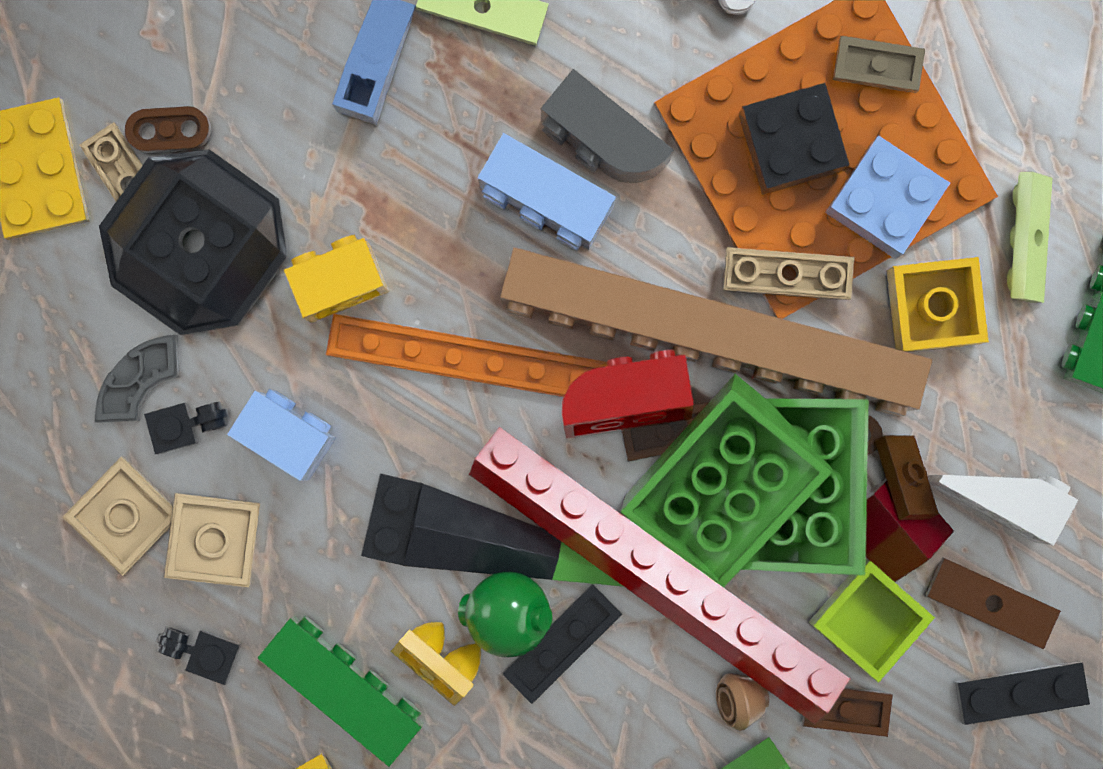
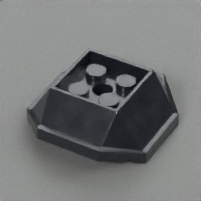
(239, 251)

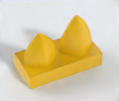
(447, 675)

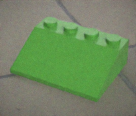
(726, 482)
(830, 526)

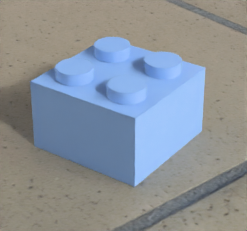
(887, 197)
(282, 435)

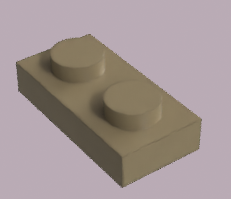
(879, 64)

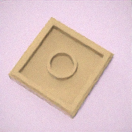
(121, 516)
(211, 540)

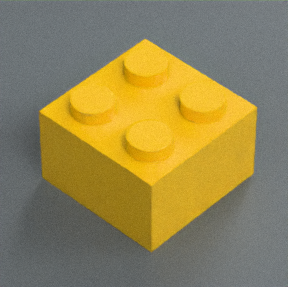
(335, 279)
(937, 305)

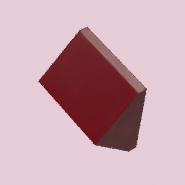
(899, 544)

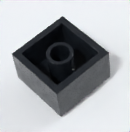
(793, 138)

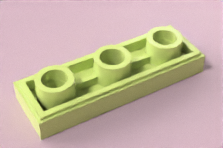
(508, 18)
(1030, 237)

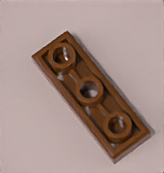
(1015, 611)

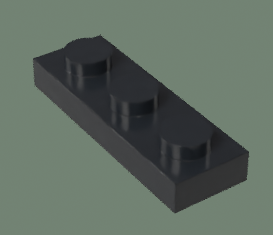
(563, 644)
(1022, 693)

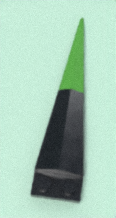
(442, 531)

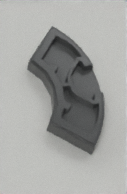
(135, 377)

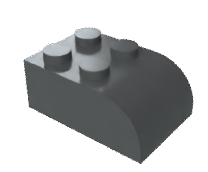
(602, 132)

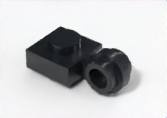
(174, 428)
(210, 656)

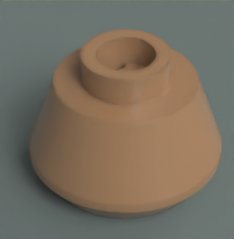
(741, 700)

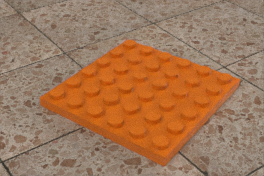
(793, 219)

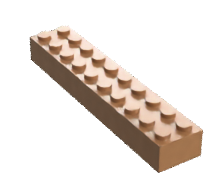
(714, 331)

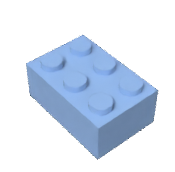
(545, 193)

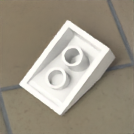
(1025, 505)

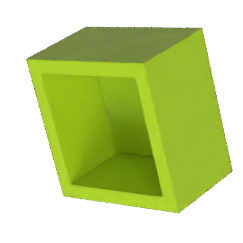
(871, 621)

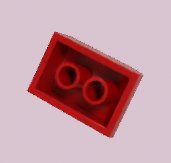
(628, 395)

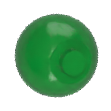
(506, 614)

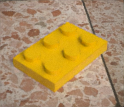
(38, 171)

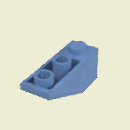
(373, 60)

